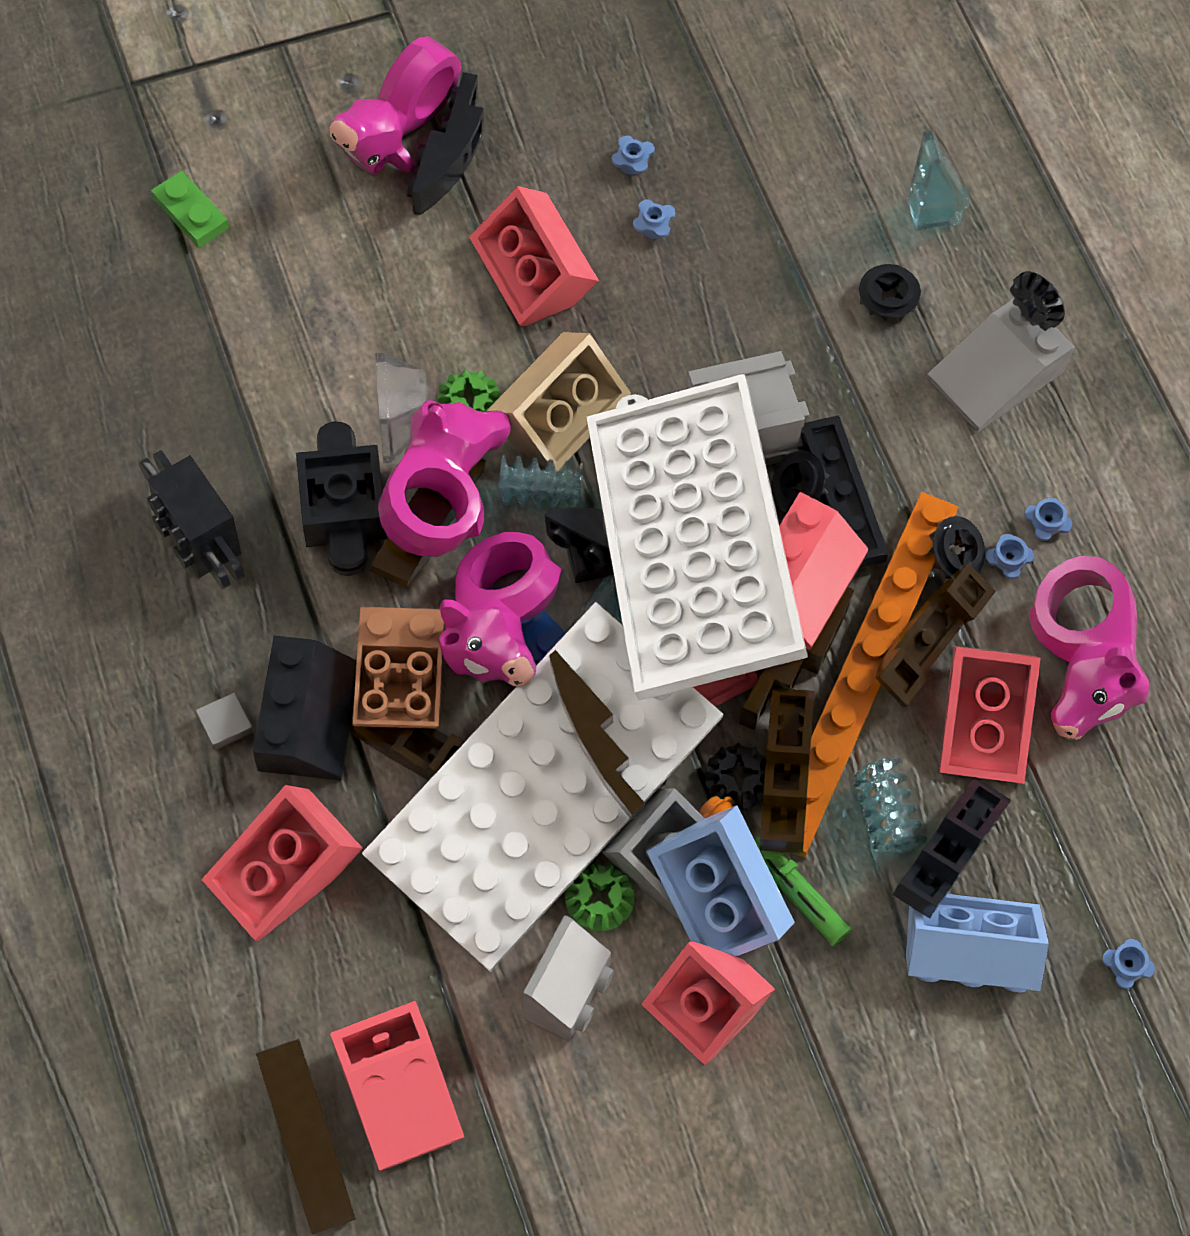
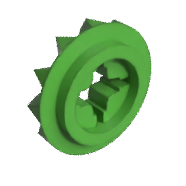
(482, 387)
(597, 915)

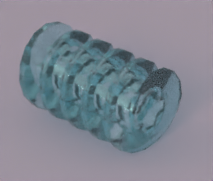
(539, 483)
(885, 807)

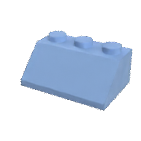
(721, 885)
(979, 943)

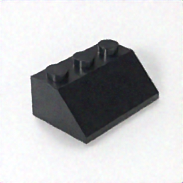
(305, 710)

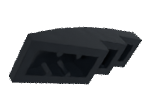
(951, 848)

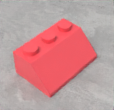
(532, 256)
(820, 559)

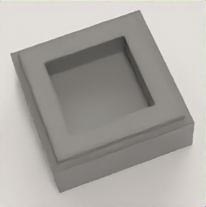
(224, 721)

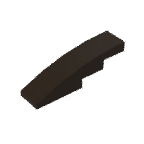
(430, 508)
(786, 674)
(589, 720)
(415, 748)
(787, 771)
(305, 1136)

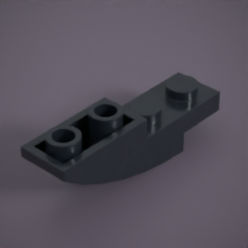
(450, 150)
(580, 530)

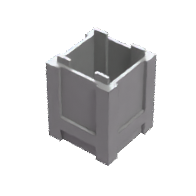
(773, 400)

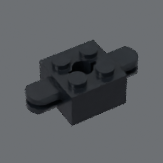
(340, 497)
(193, 517)

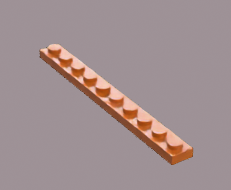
(856, 683)

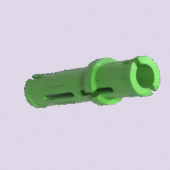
(831, 927)

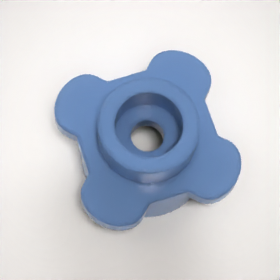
(632, 163)
(653, 227)
(1048, 508)
(1010, 545)
(1131, 951)

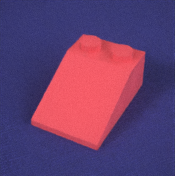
(989, 714)
(281, 861)

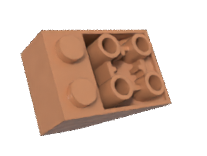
(398, 668)

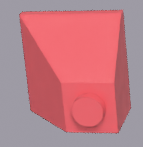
(707, 998)

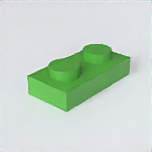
(190, 209)

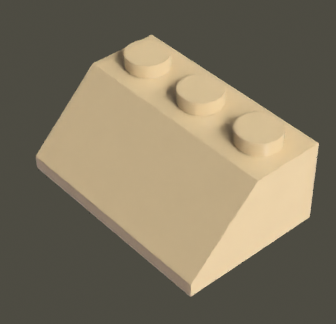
(556, 395)

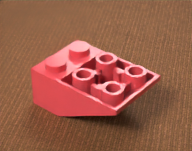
(397, 1085)

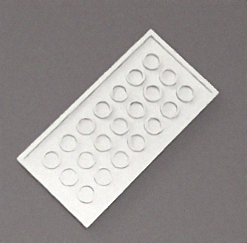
(694, 538)
(521, 802)

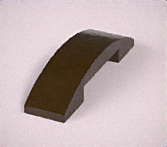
(931, 631)

